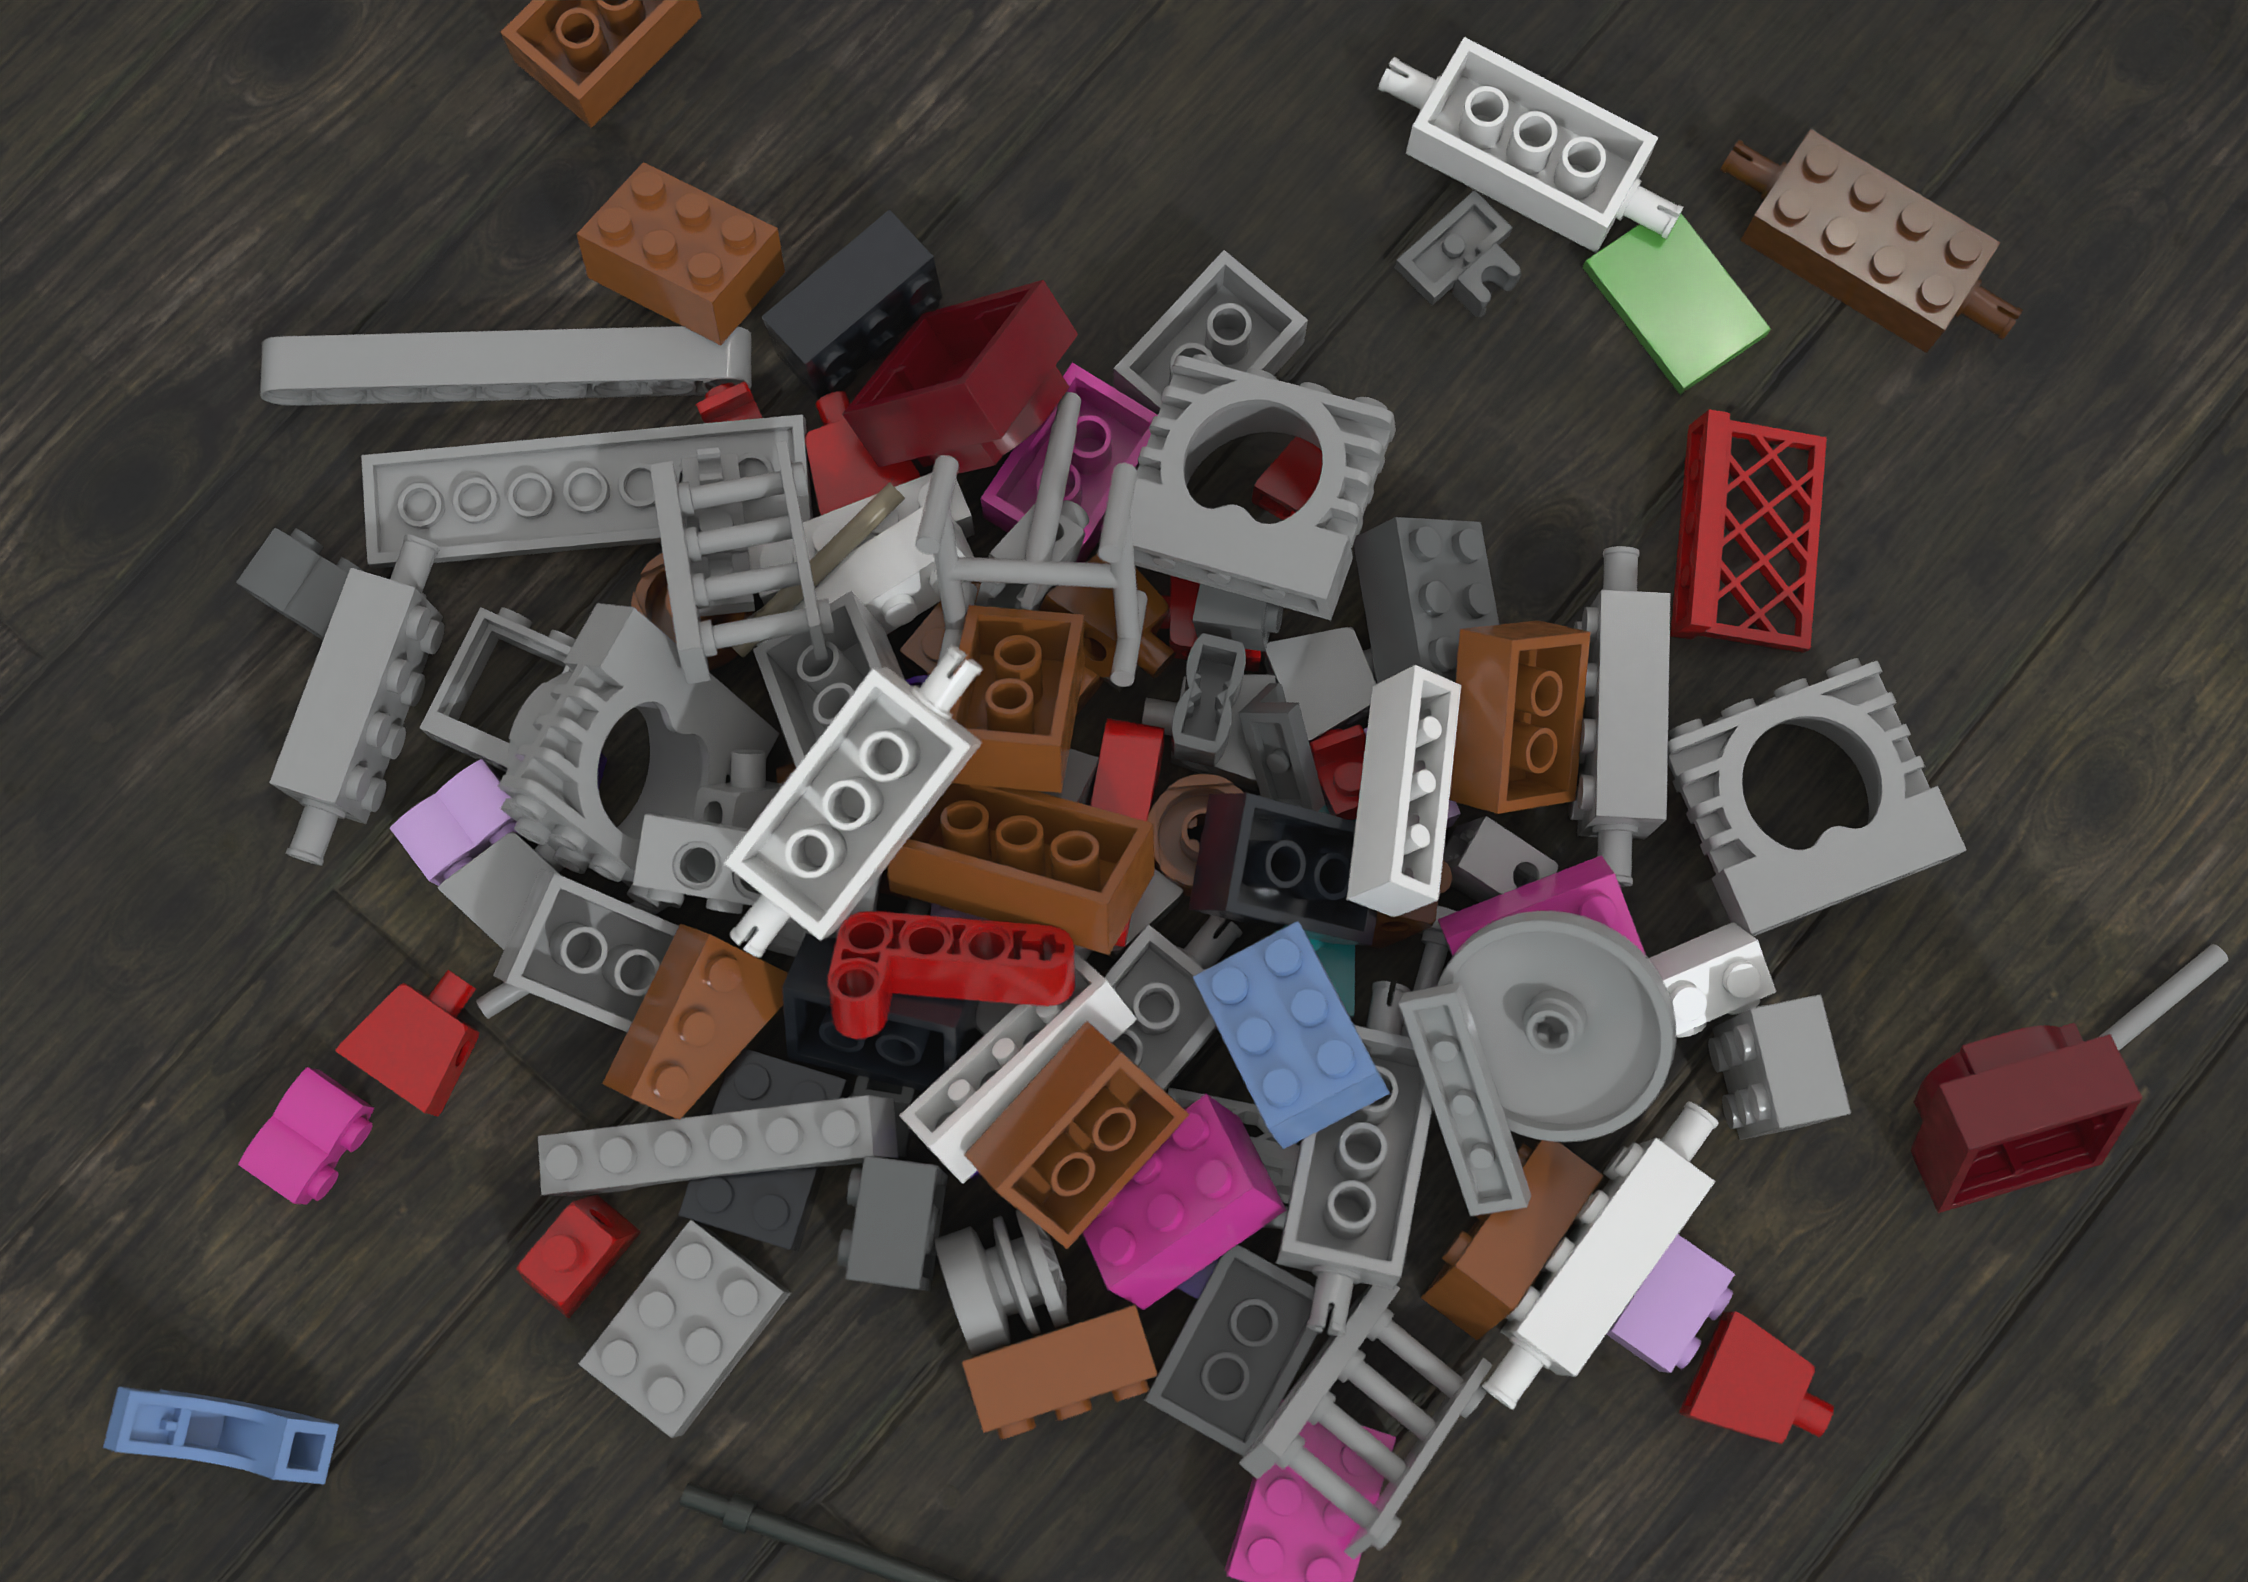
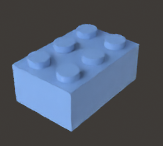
(1290, 1035)

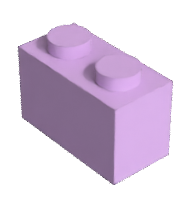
(1672, 1306)

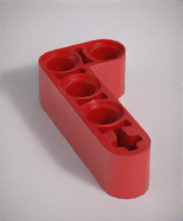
(1128, 773)
(943, 959)

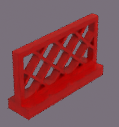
(1703, 538)

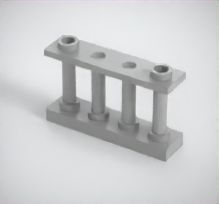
(694, 592)
(1313, 1402)

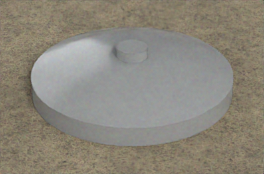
(1566, 1022)

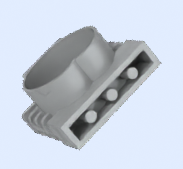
(1281, 563)
(563, 724)
(1772, 884)

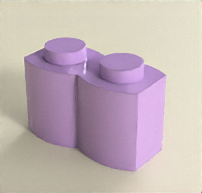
(455, 822)

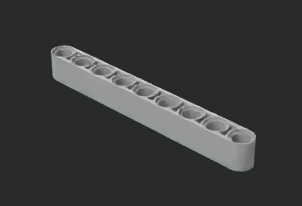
(499, 365)

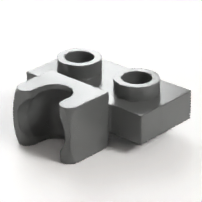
(1462, 255)

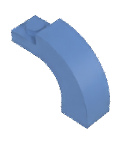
(222, 1433)

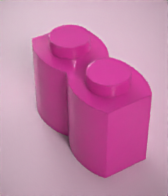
(307, 1137)

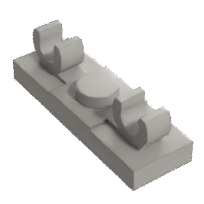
(708, 468)

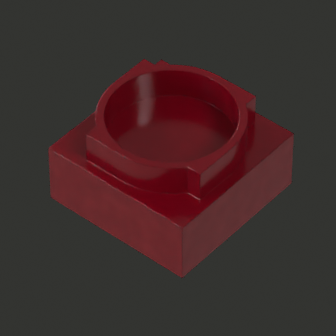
(967, 381)
(2020, 1112)

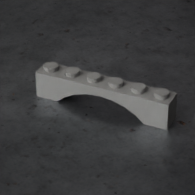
(717, 1145)

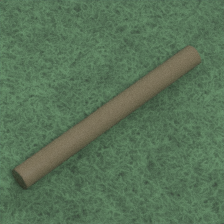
(832, 554)

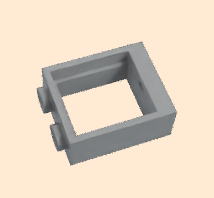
(487, 628)

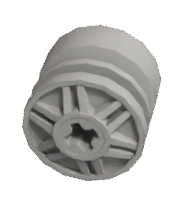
(1001, 1281)

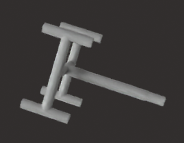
(1116, 546)

